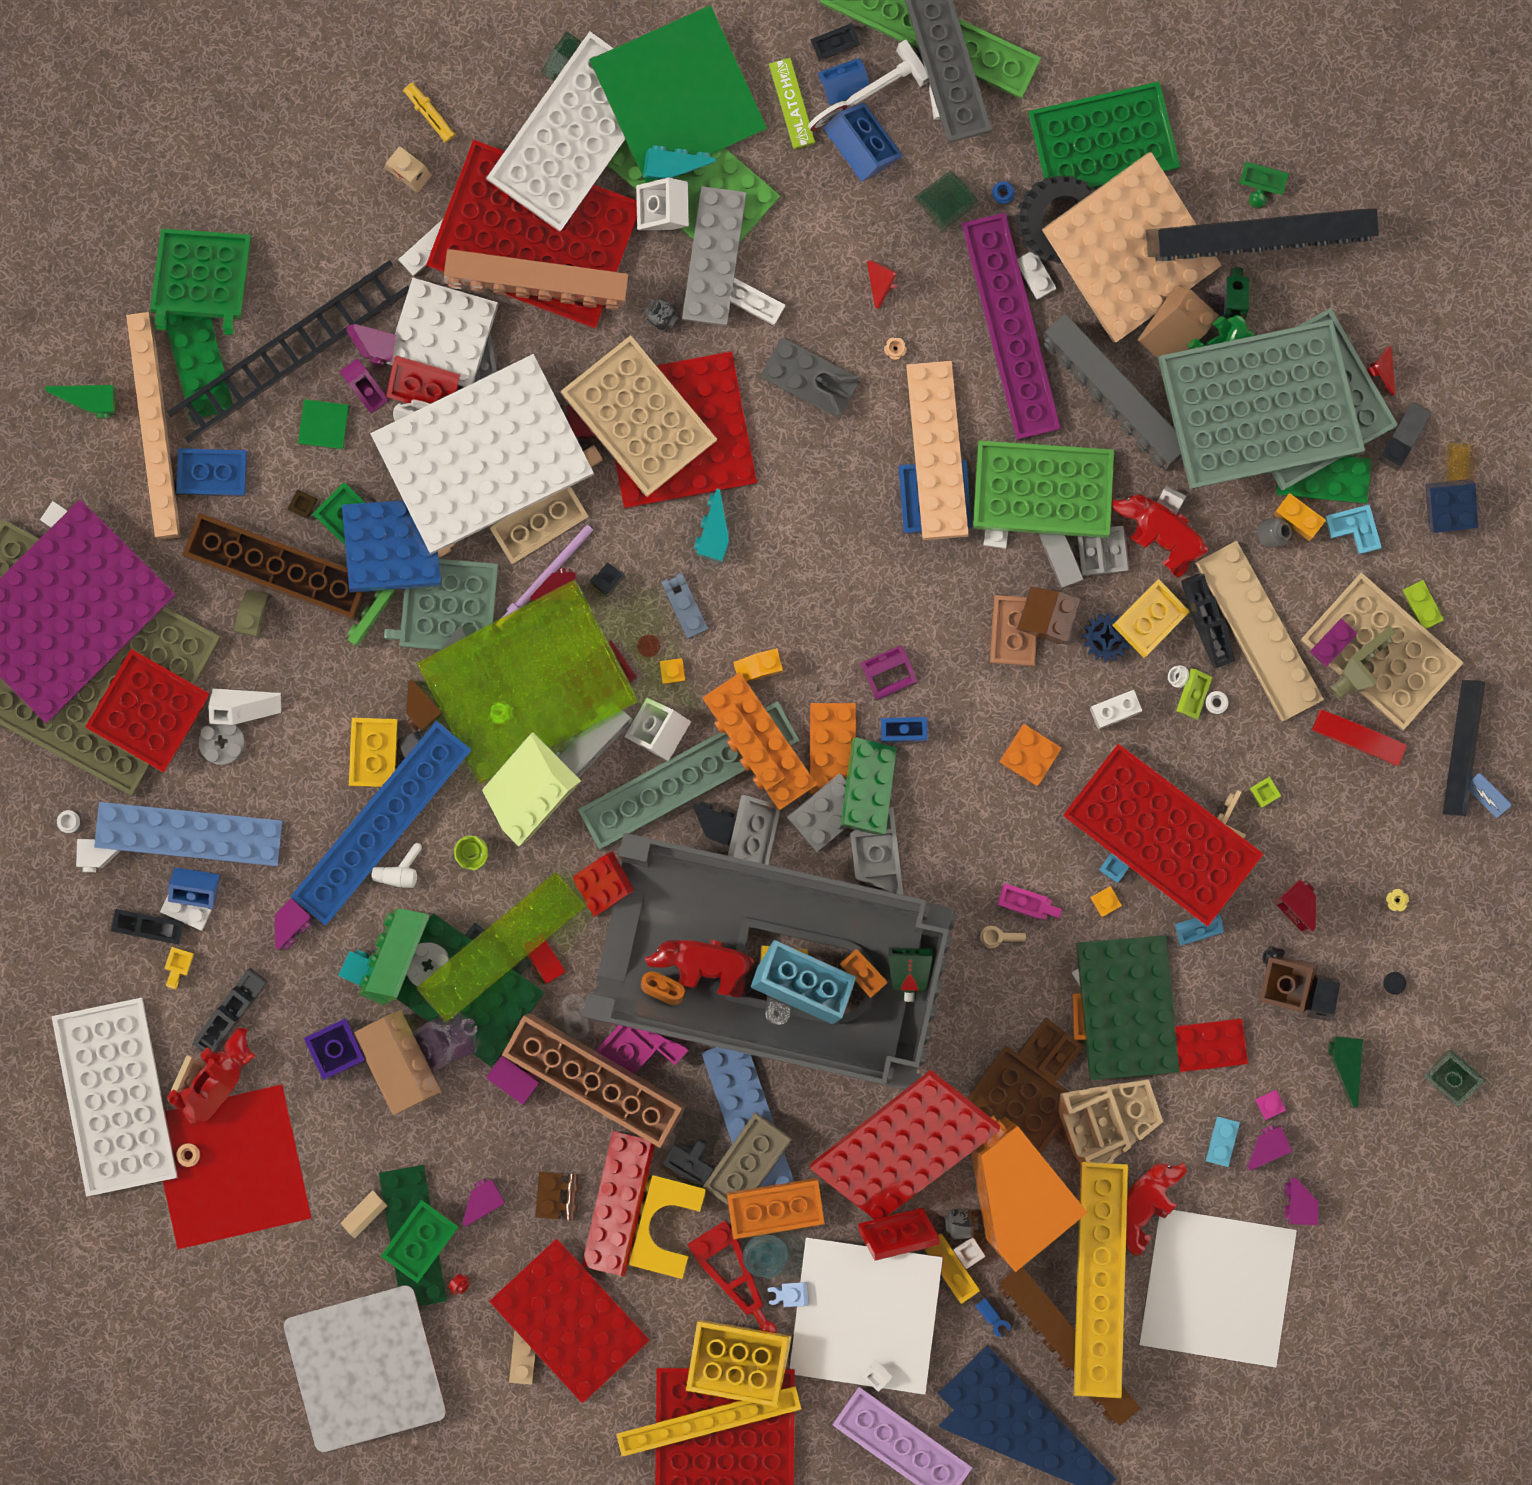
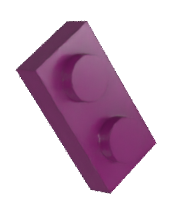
(1333, 642)

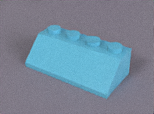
(803, 982)

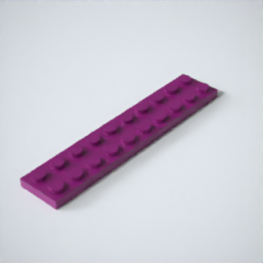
(1010, 326)

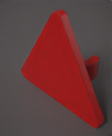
(881, 281)
(1385, 369)

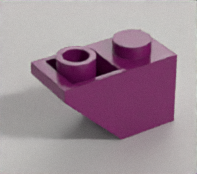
(289, 922)
(1301, 1206)

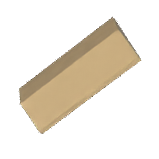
(538, 524)

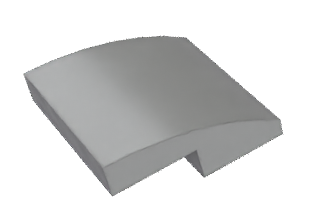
(1104, 554)

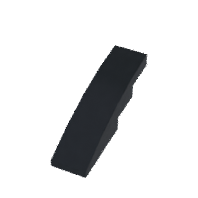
(1207, 620)
(230, 1011)

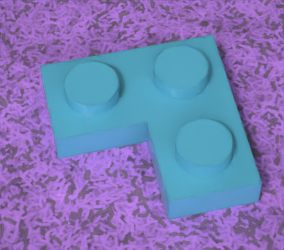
(1360, 523)

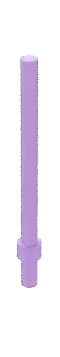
(553, 567)

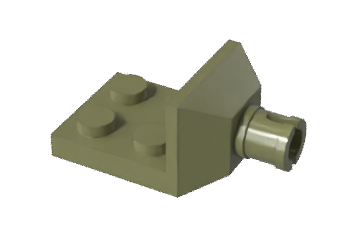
(1354, 674)

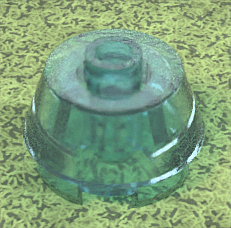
(765, 1256)

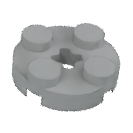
(213, 752)
(423, 953)

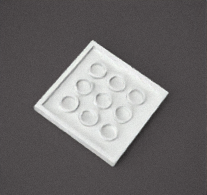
(444, 329)

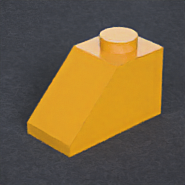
(759, 665)

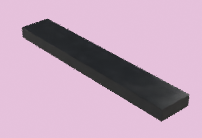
(1463, 748)

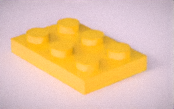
(1151, 618)
(372, 751)

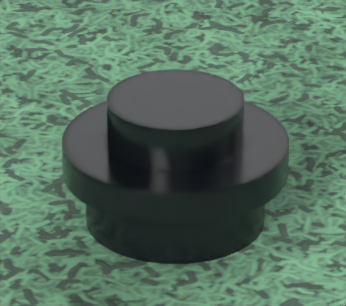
(1394, 983)

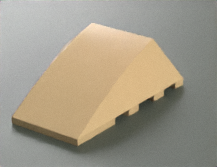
(1108, 1119)

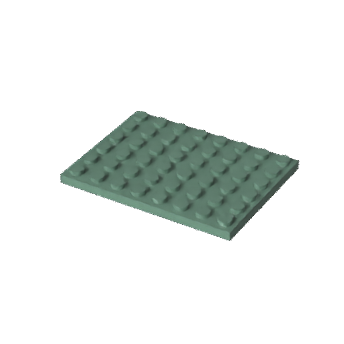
(1261, 404)

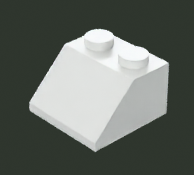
(662, 205)
(657, 729)

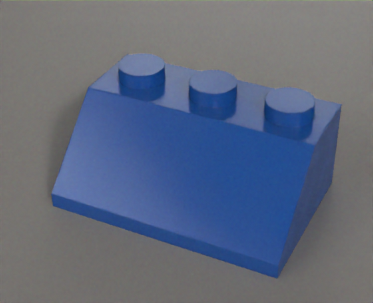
(862, 141)

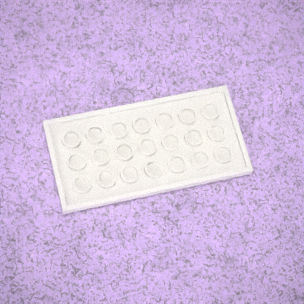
(562, 142)
(114, 1097)

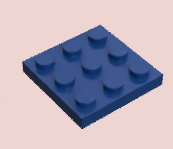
(910, 498)

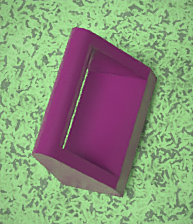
(883, 663)

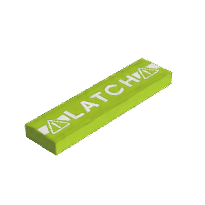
(791, 103)

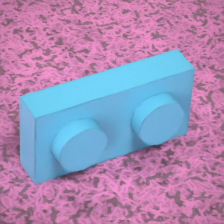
(1222, 1141)

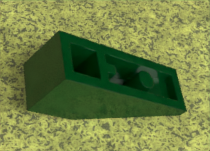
(1347, 1062)

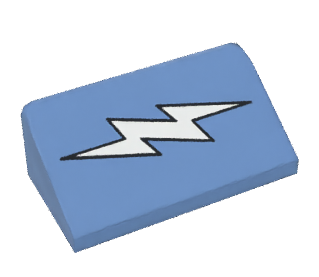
(1488, 795)

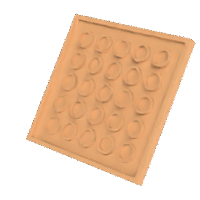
(1107, 251)

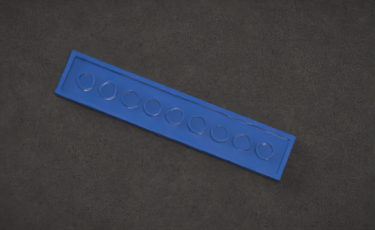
(380, 823)

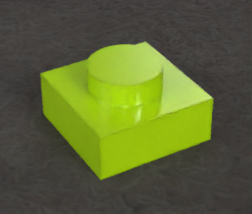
(1265, 792)

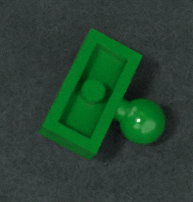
(1262, 179)

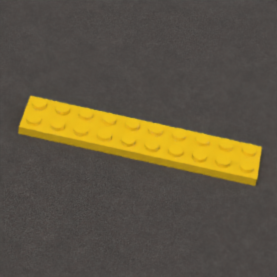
(1101, 1280)

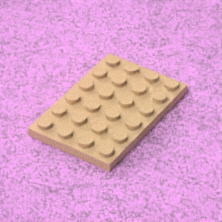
(638, 416)
(1407, 669)

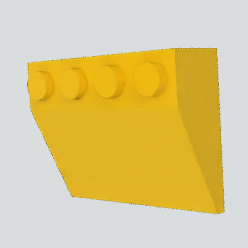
(738, 1362)

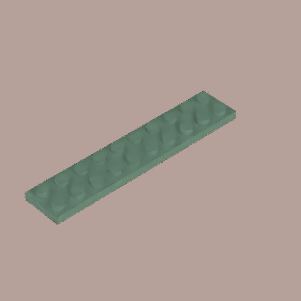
(670, 785)

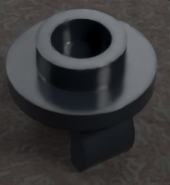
(1272, 952)

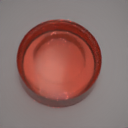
(648, 646)

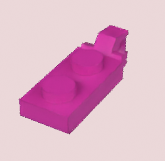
(1027, 903)

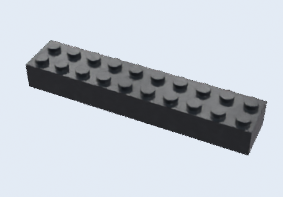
(1255, 234)

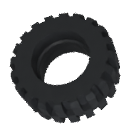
(1033, 207)

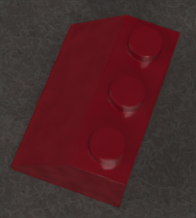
(1299, 905)

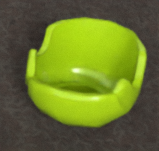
(470, 846)

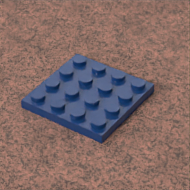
(386, 548)

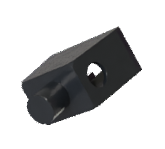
(1324, 998)

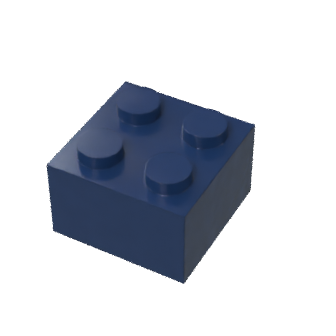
(1451, 505)

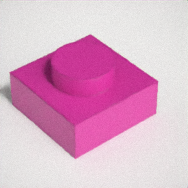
(1270, 1104)

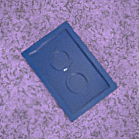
(211, 472)

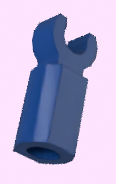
(991, 1315)

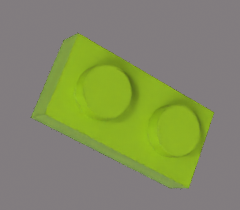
(1423, 605)
(1194, 694)

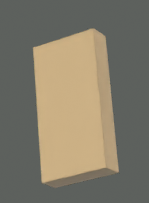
(363, 1214)

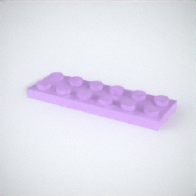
(899, 1442)

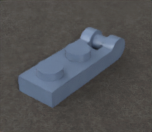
(684, 606)

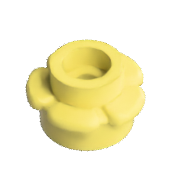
(1392, 904)

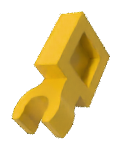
(178, 963)

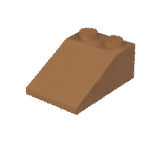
(1177, 323)

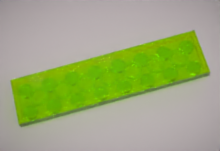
(500, 947)

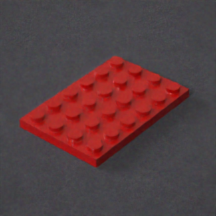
(569, 1320)

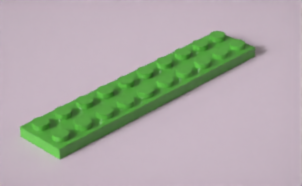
(991, 57)

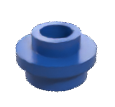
(1003, 185)

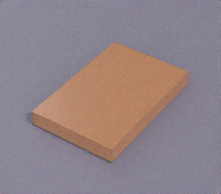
(1007, 643)

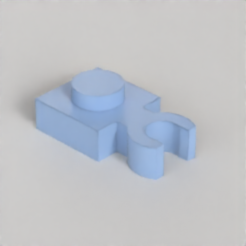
(791, 1294)

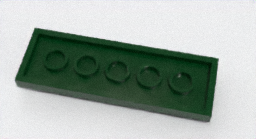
(402, 1192)

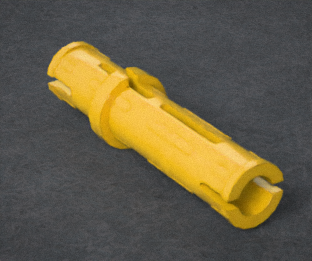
(429, 112)

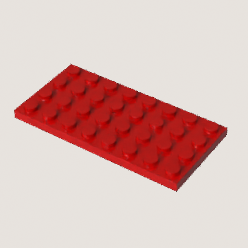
(1163, 835)
(905, 1146)

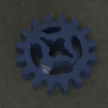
(1096, 637)

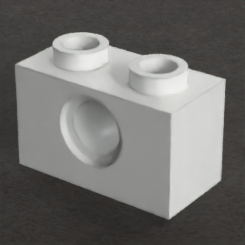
(1116, 709)

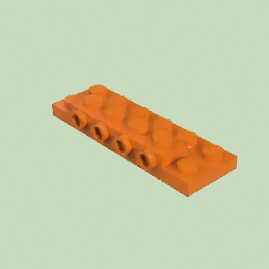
(758, 742)

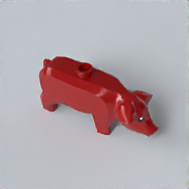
(1165, 528)
(704, 960)
(215, 1080)
(1149, 1197)

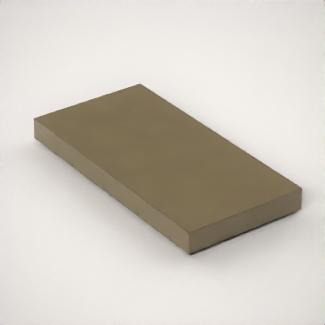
(748, 1158)

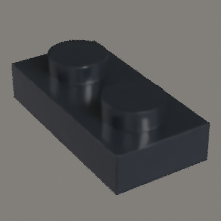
(835, 42)

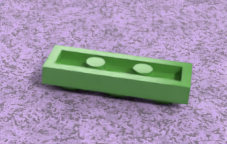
(369, 616)

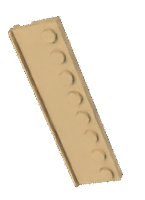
(1259, 631)

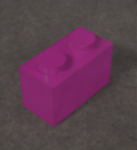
(513, 1080)

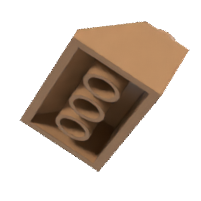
(397, 1062)

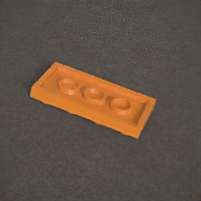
(830, 740)
(775, 1208)

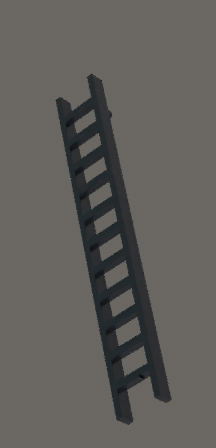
(241, 401)

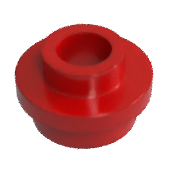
(459, 1284)

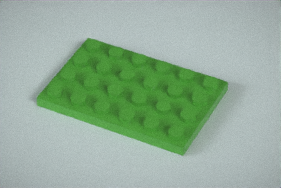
(1043, 489)

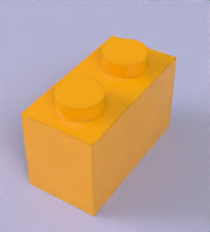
(1299, 517)

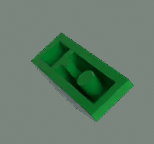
(93, 399)

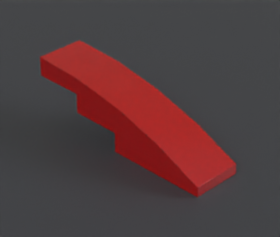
(1359, 737)

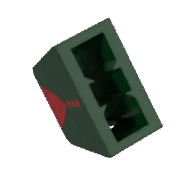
(910, 970)

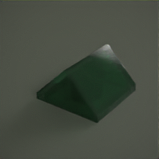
(1454, 1077)

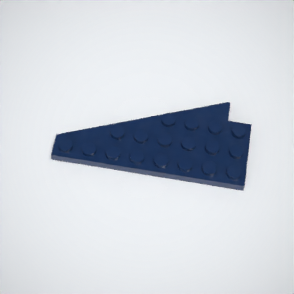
(1007, 1417)

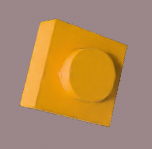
(672, 671)
(1106, 901)

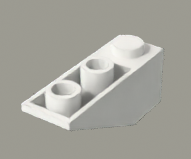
(240, 706)

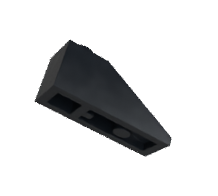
(1404, 436)

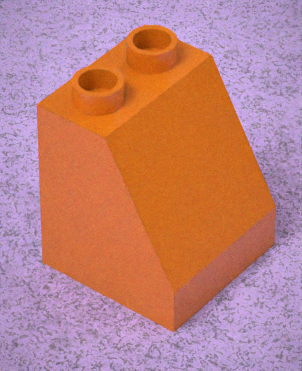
(1020, 1196)

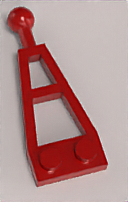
(713, 1242)

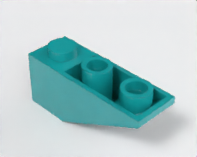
(667, 164)
(715, 537)

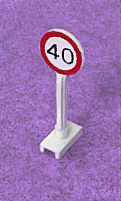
(910, 64)

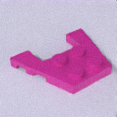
(634, 1047)

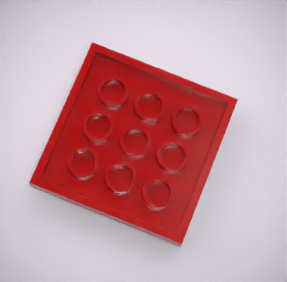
(147, 710)

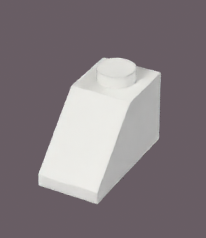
(92, 858)

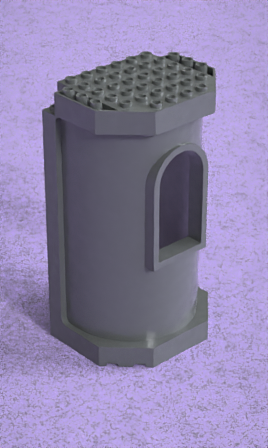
(719, 898)

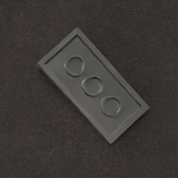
(810, 378)

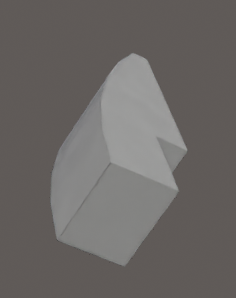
(1061, 559)

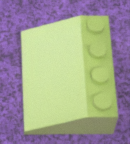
(529, 789)

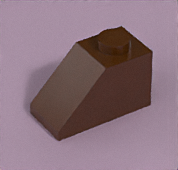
(420, 708)

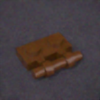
(549, 1194)

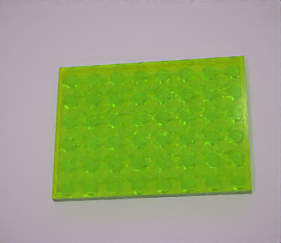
(525, 675)

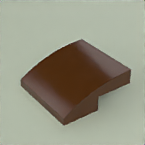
(1050, 1049)

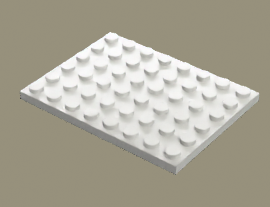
(482, 454)

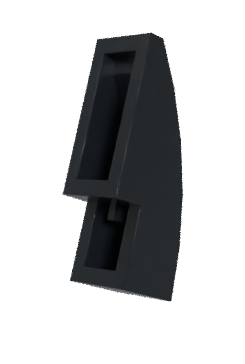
(146, 926)

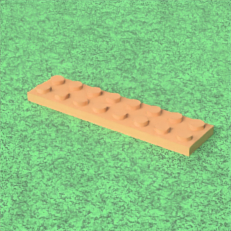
(937, 450)

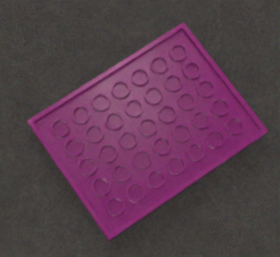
(72, 609)

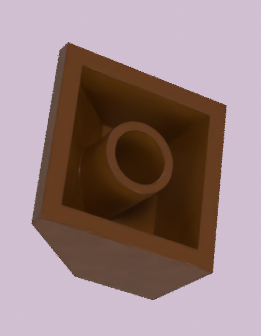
(1048, 614)
(1288, 983)

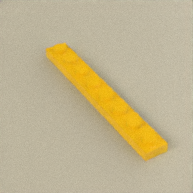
(704, 1423)

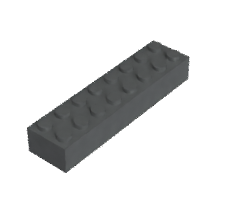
(1114, 391)

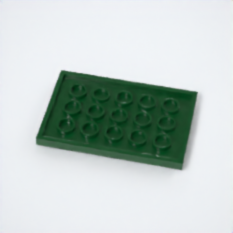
(1127, 1007)
(494, 1011)

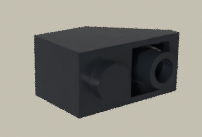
(715, 825)

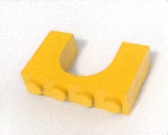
(645, 1252)

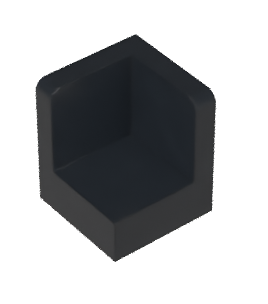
(607, 579)

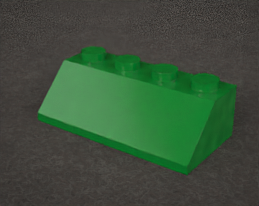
(392, 955)

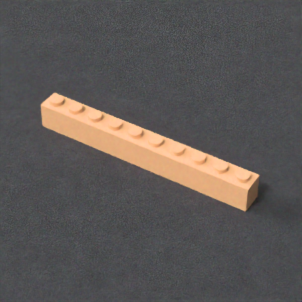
(153, 426)

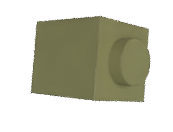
(251, 614)

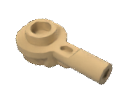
(993, 936)

